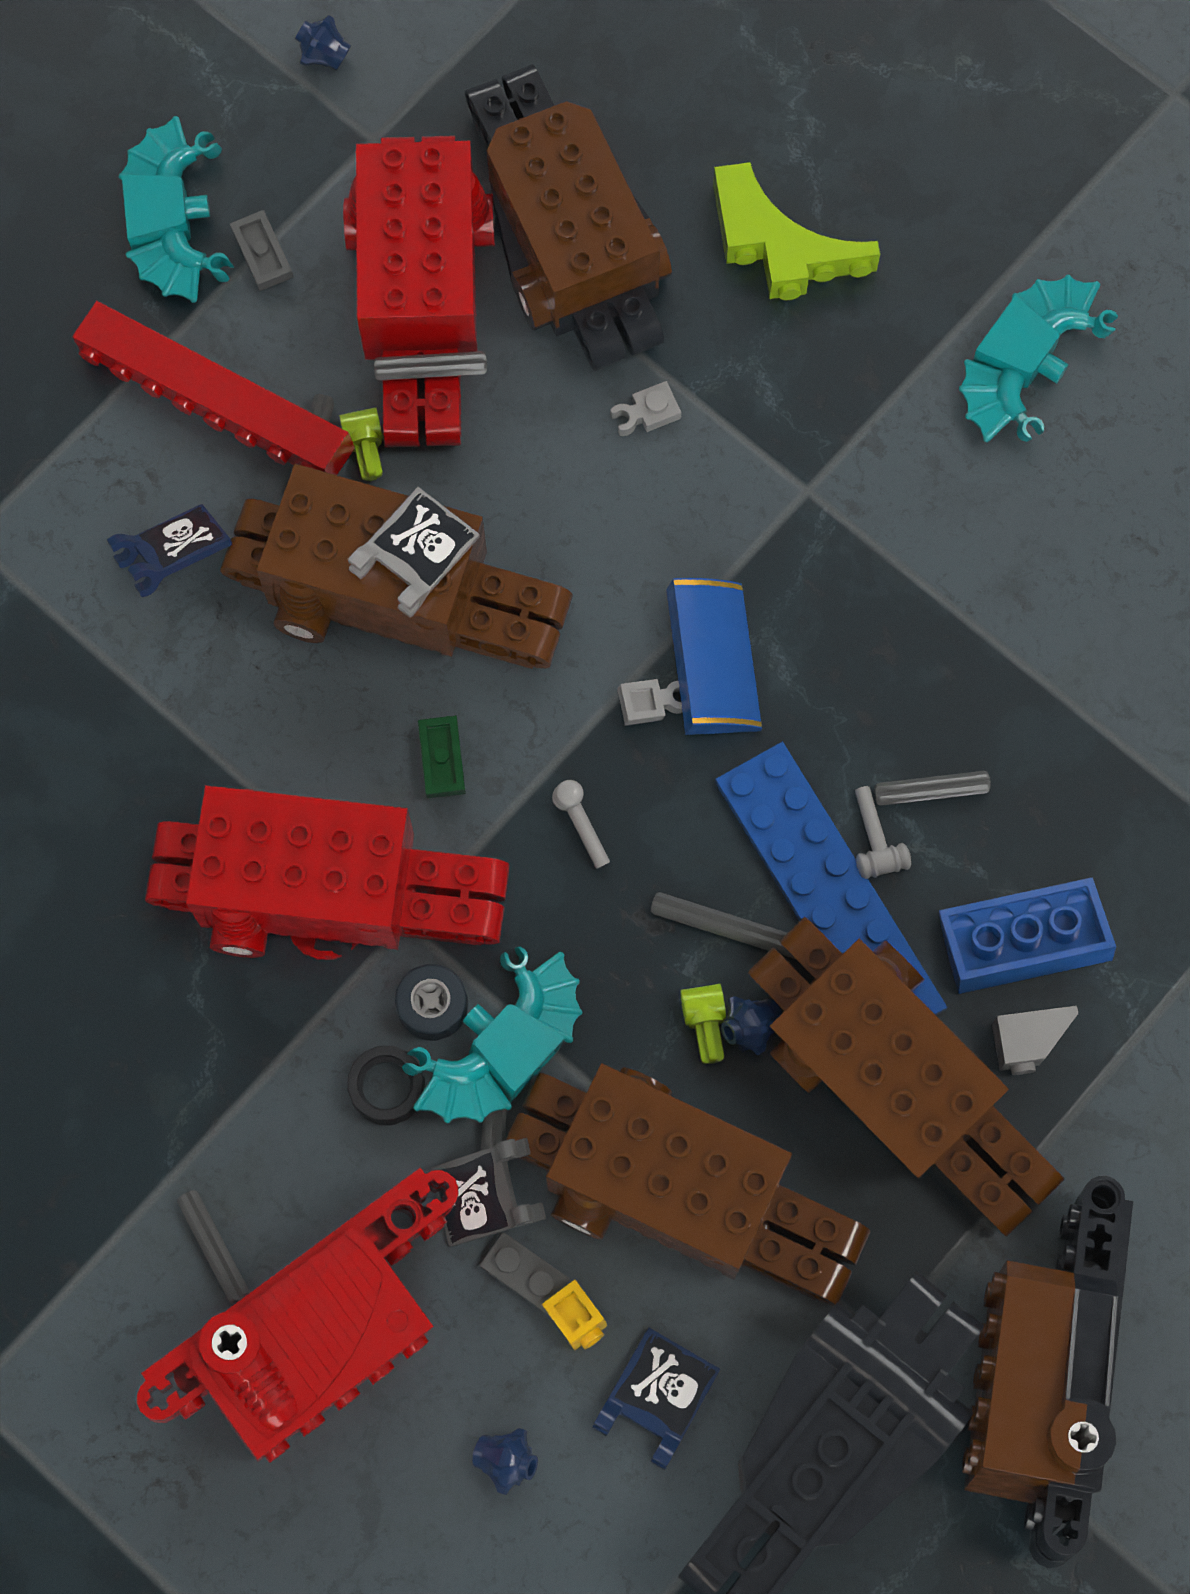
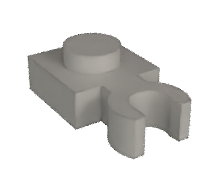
(651, 407)
(646, 701)

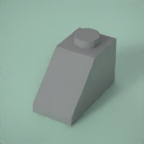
(1028, 1037)

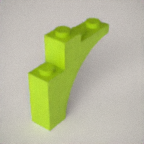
(790, 253)

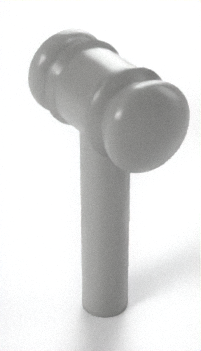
(568, 798)
(881, 858)

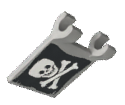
(416, 545)

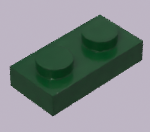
(441, 756)

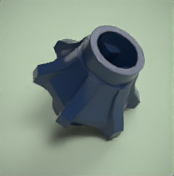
(322, 43)
(750, 1023)
(505, 1459)

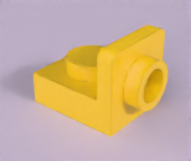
(576, 1316)

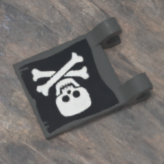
(486, 1194)

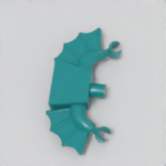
(160, 211)
(1022, 347)
(507, 1048)

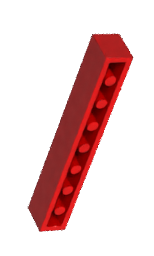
(211, 391)

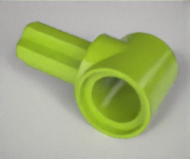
(366, 437)
(704, 1011)

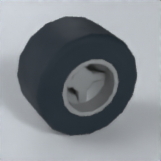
(423, 990)

